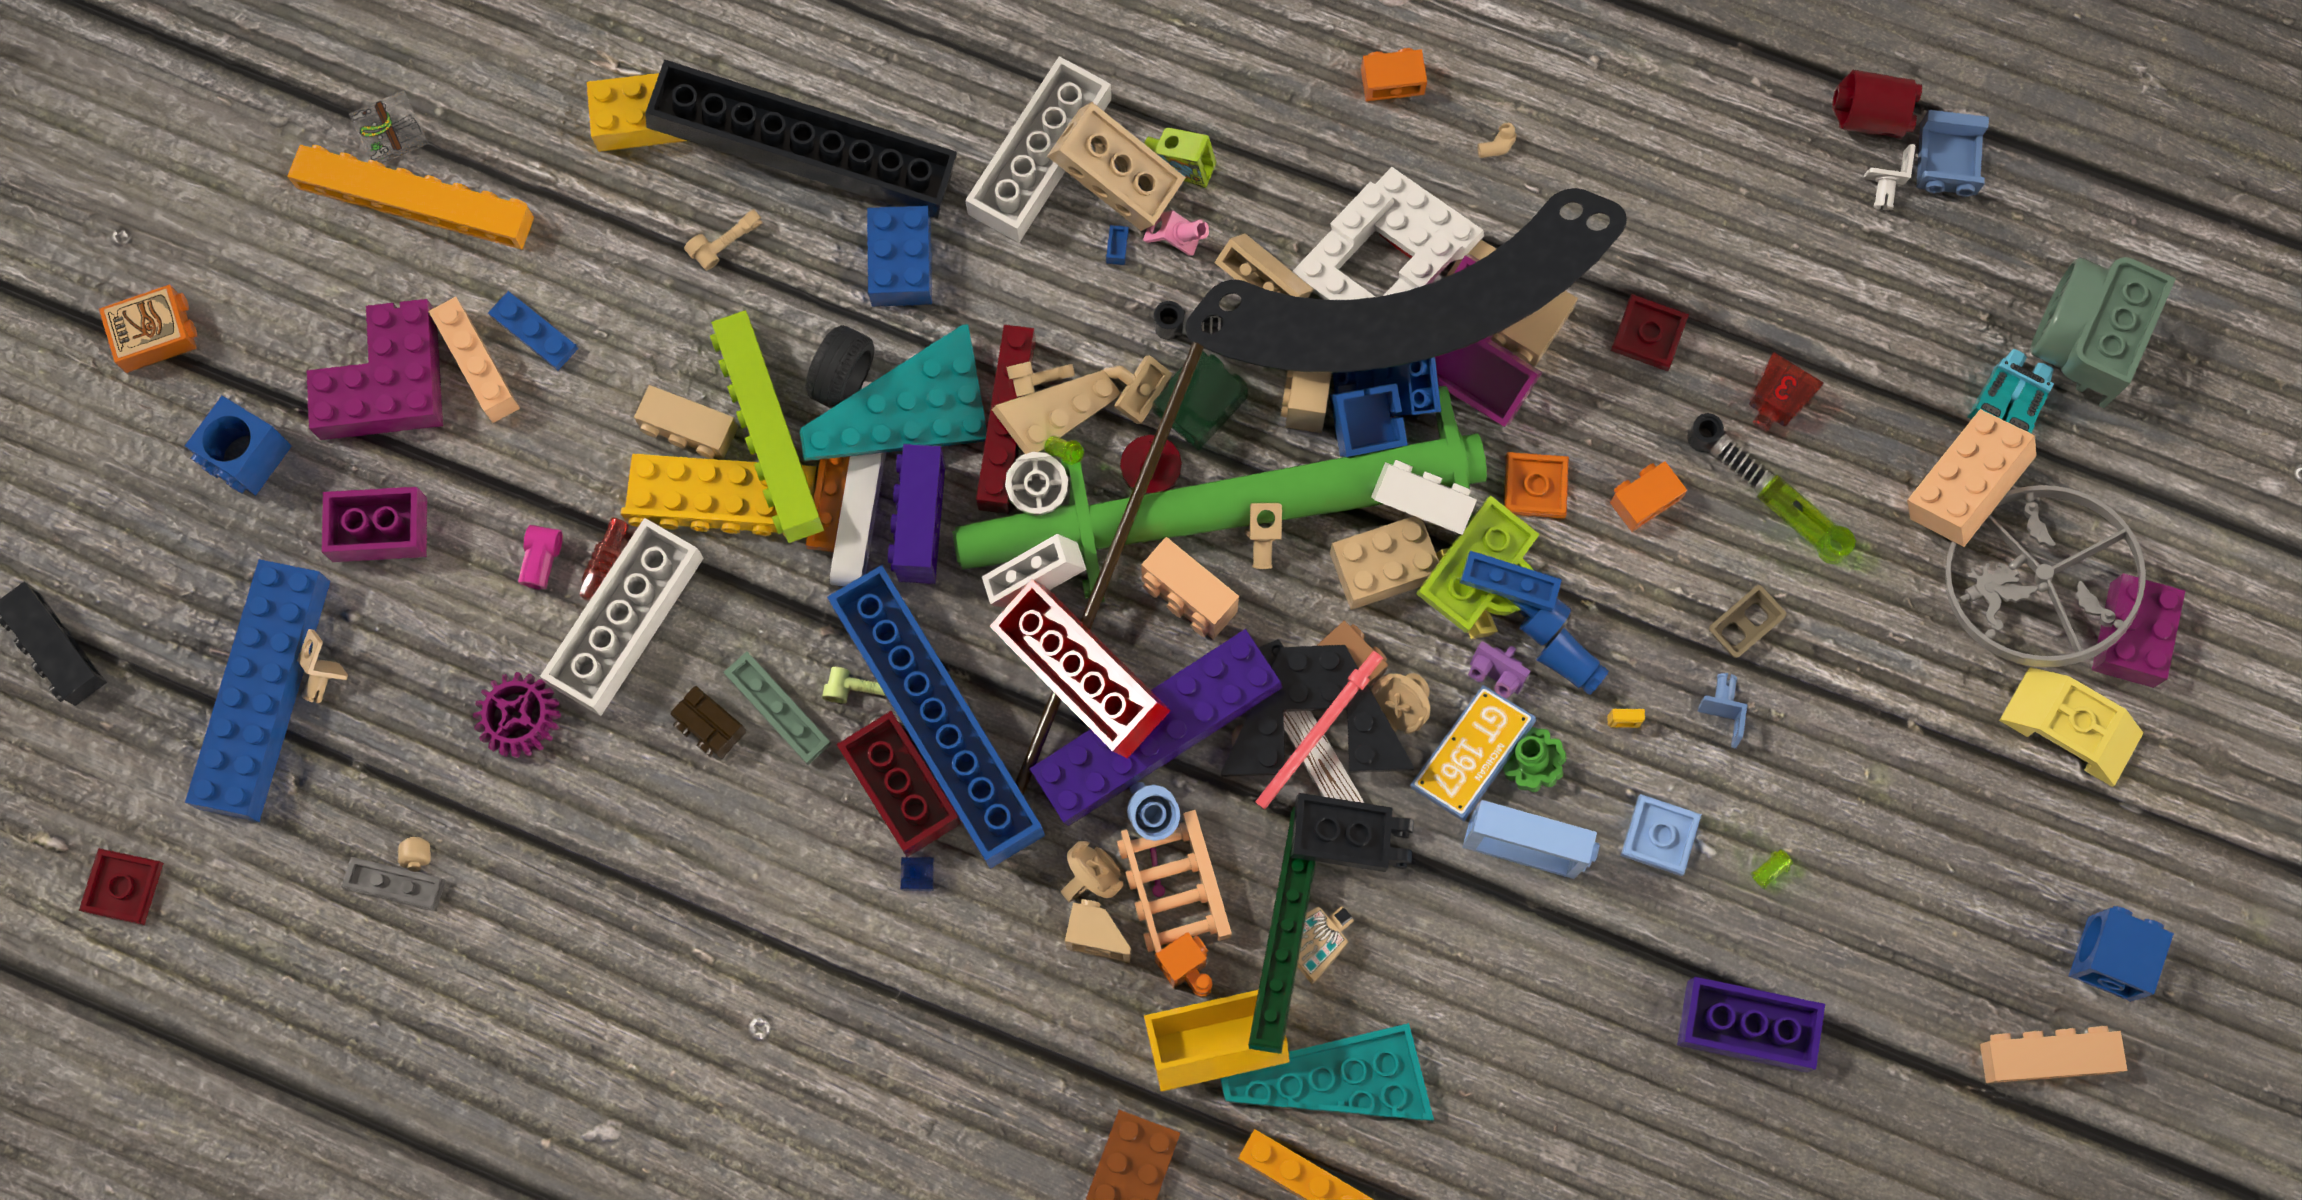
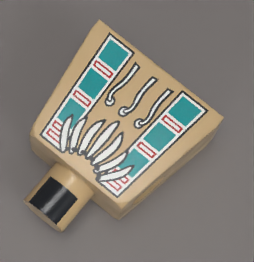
(1322, 941)

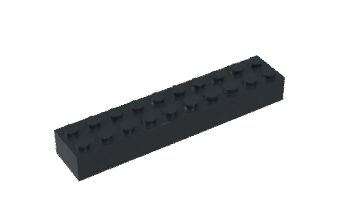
(799, 138)

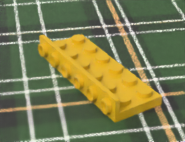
(700, 494)

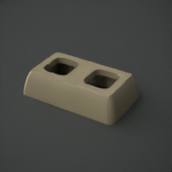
(1736, 616)

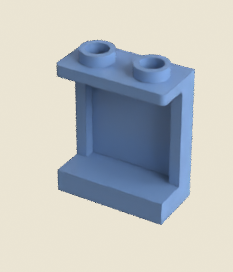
(1951, 152)

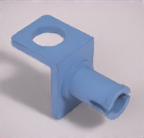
(1725, 706)

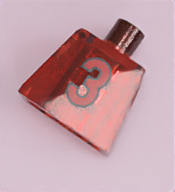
(1782, 392)

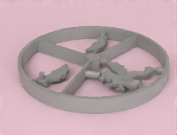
(1992, 584)

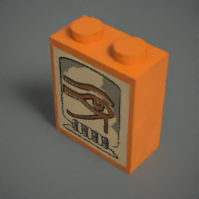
(148, 328)

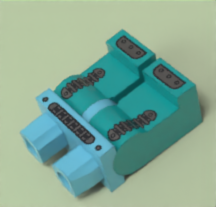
(2019, 387)

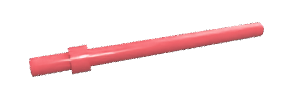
(1357, 680)

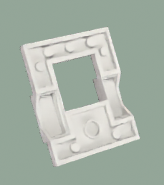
(1403, 215)

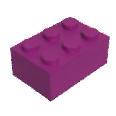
(374, 524)
(2148, 644)

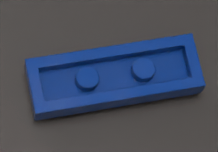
(533, 330)
(1510, 581)

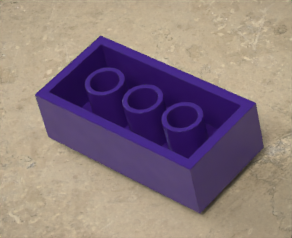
(918, 513)
(1751, 1024)

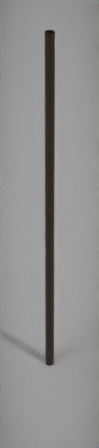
(1115, 549)

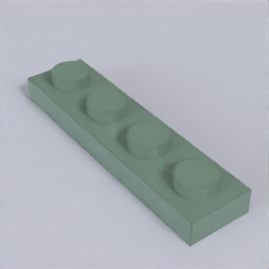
(777, 708)

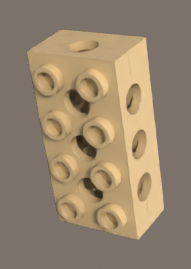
(1098, 171)

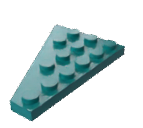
(919, 402)

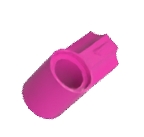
(540, 548)

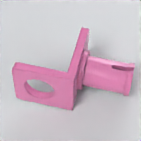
(1178, 232)

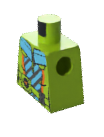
(1187, 153)

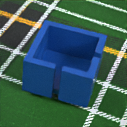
(1365, 422)

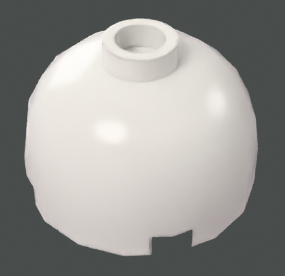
(1036, 483)

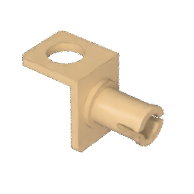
(1264, 536)
(319, 670)

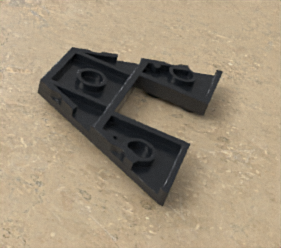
(1311, 682)

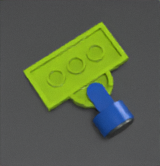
(1499, 535)

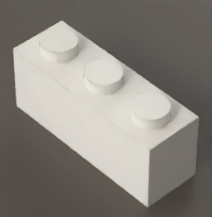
(1424, 496)
(1046, 563)

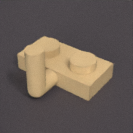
(1141, 387)

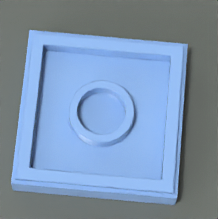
(1661, 835)

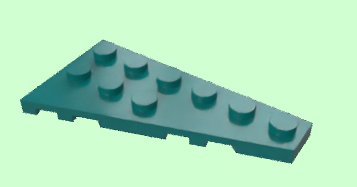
(1352, 1075)

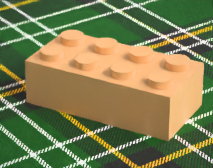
(1972, 477)

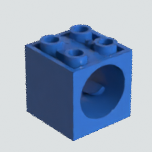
(222, 427)
(2121, 953)

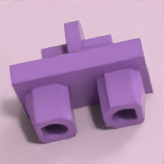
(1500, 667)

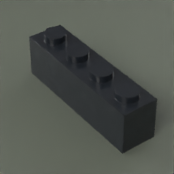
(49, 644)

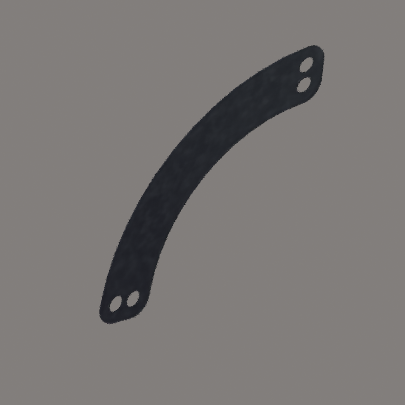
(1419, 322)

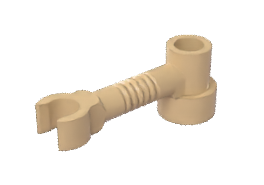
(705, 251)
(1025, 379)

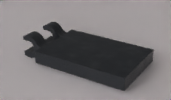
(1348, 833)

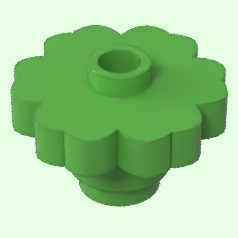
(1536, 761)

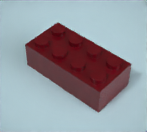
(899, 784)

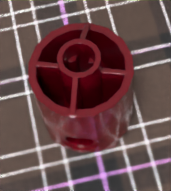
(1876, 103)

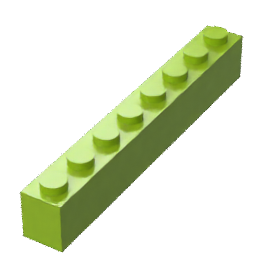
(767, 427)

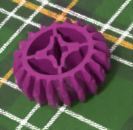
(510, 725)

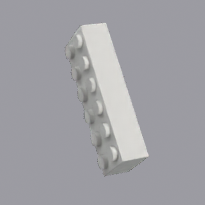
(1020, 172)
(622, 616)

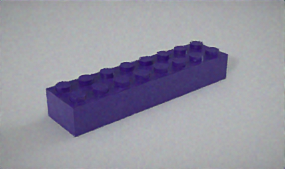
(1200, 703)

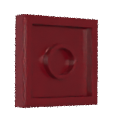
(1649, 332)
(121, 886)

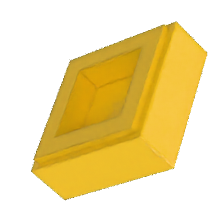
(1626, 718)

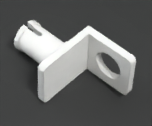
(1888, 179)

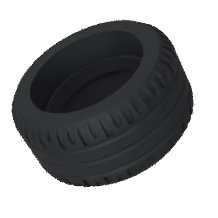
(839, 366)

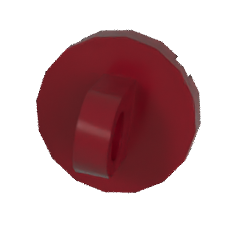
(1166, 471)

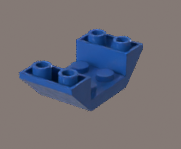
(1415, 383)

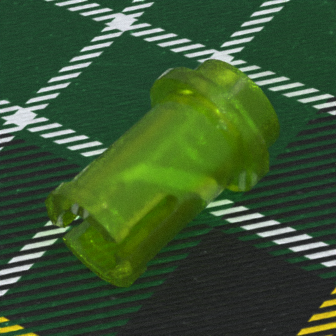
(1069, 451)
(1772, 868)

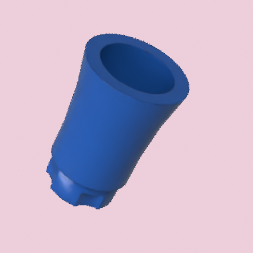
(1573, 662)

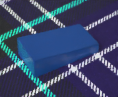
(1117, 245)

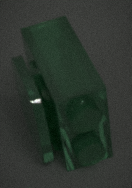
(1207, 402)

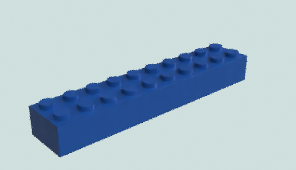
(936, 717)

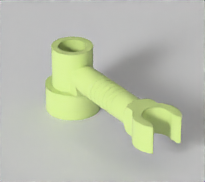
(841, 684)

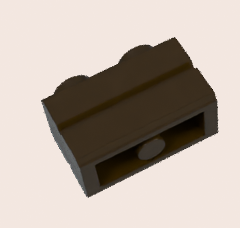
(707, 722)

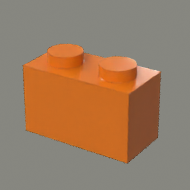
(1393, 74)
(1648, 495)

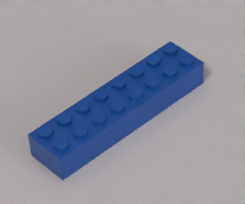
(257, 691)

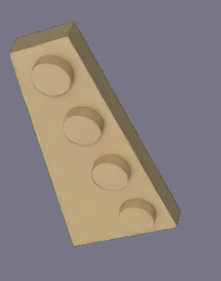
(1055, 409)

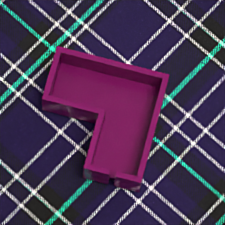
(1487, 375)
(390, 392)

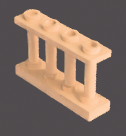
(1205, 892)

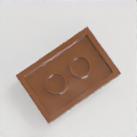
(1133, 1160)

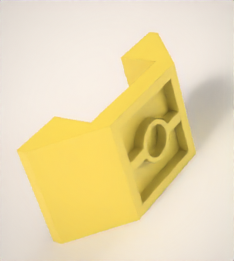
(2075, 721)

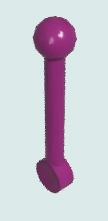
(1158, 890)

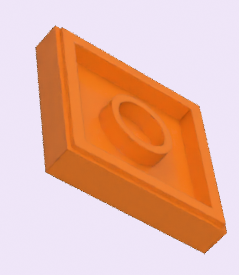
(1536, 484)

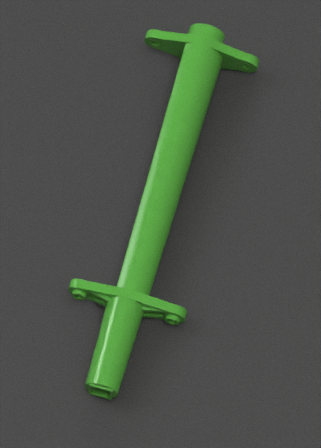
(1222, 504)

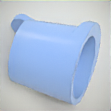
(1153, 811)

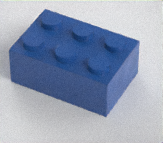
(899, 256)

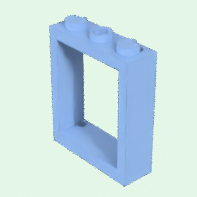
(1530, 840)

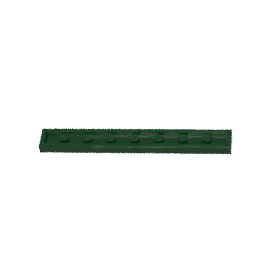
(1282, 951)

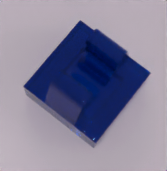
(917, 874)

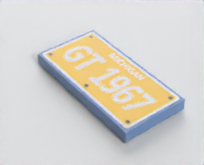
(1473, 753)

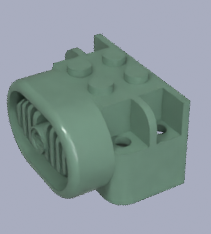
(2101, 323)

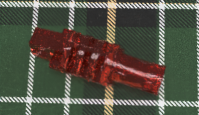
(603, 557)

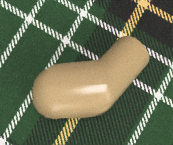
(1501, 143)

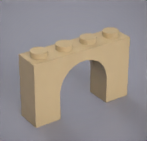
(1533, 334)

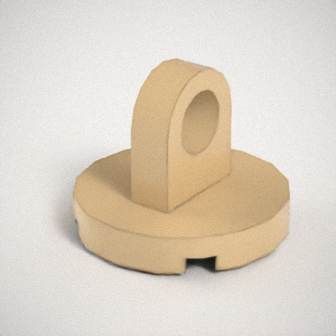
(1403, 700)
(1092, 871)

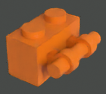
(1182, 963)

